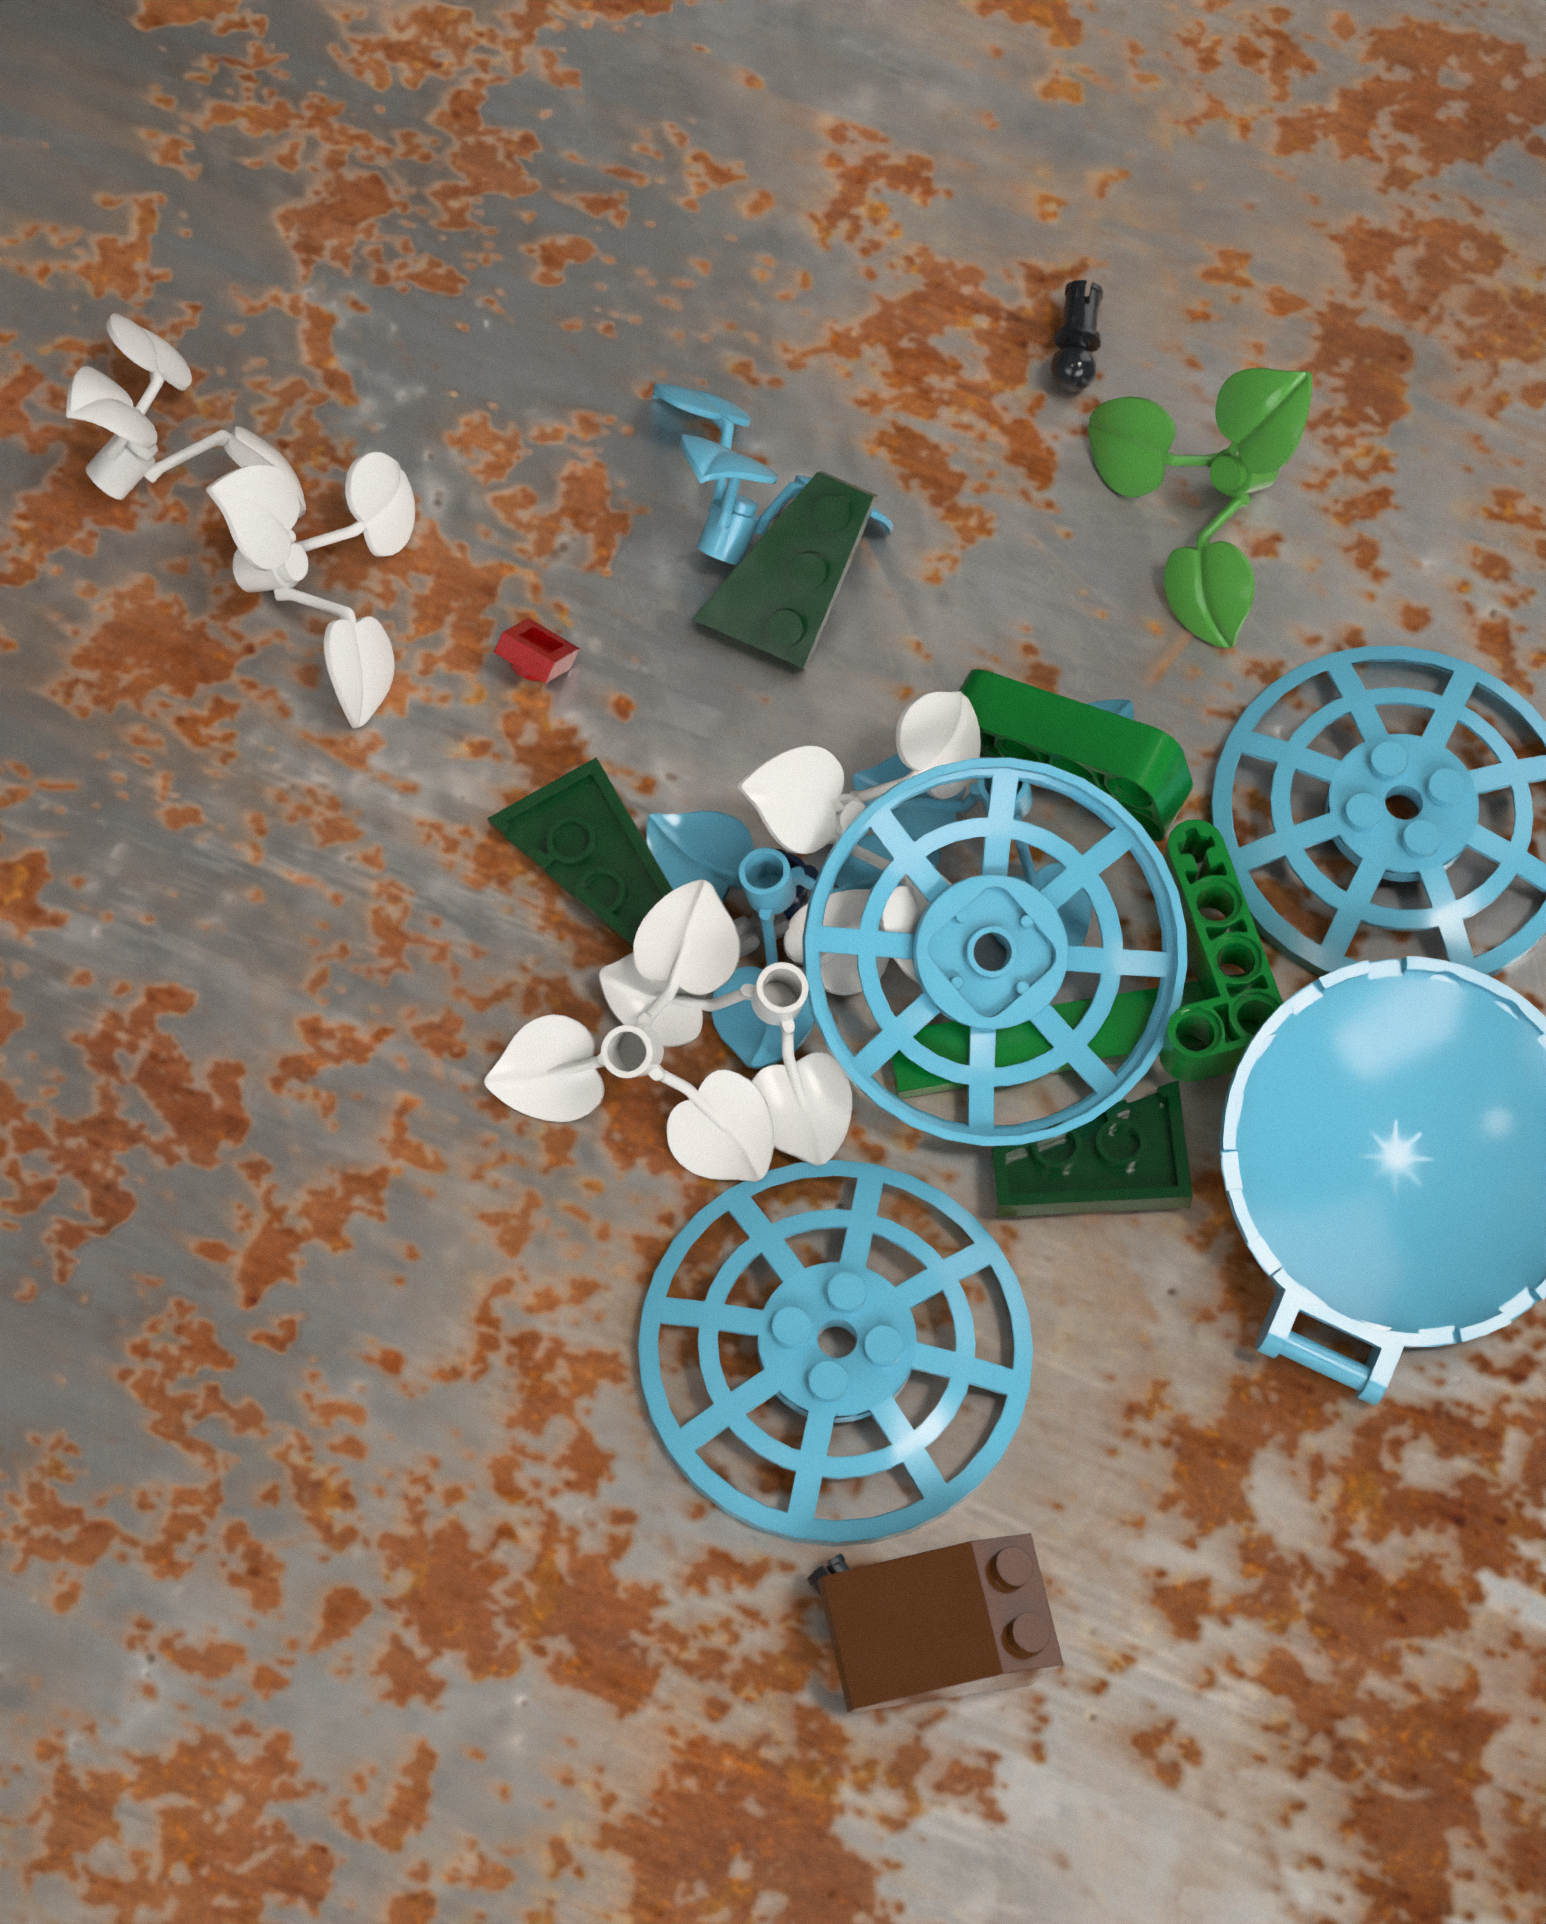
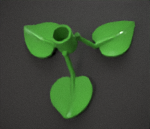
(1265, 419)

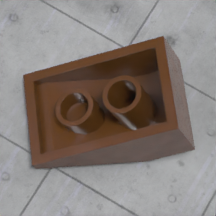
(941, 1624)

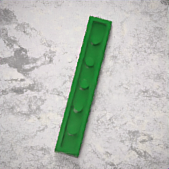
(1024, 1042)

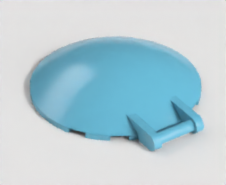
(1391, 1161)

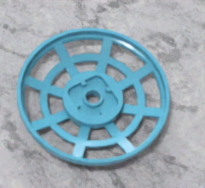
(1358, 813)
(1034, 945)
(831, 1387)

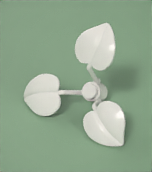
(132, 447)
(260, 514)
(803, 786)
(552, 1066)
(805, 1097)

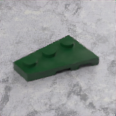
(794, 572)
(588, 847)
(1117, 1162)

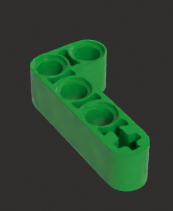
(1114, 753)
(1208, 946)

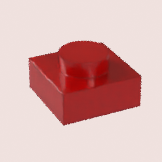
(536, 651)

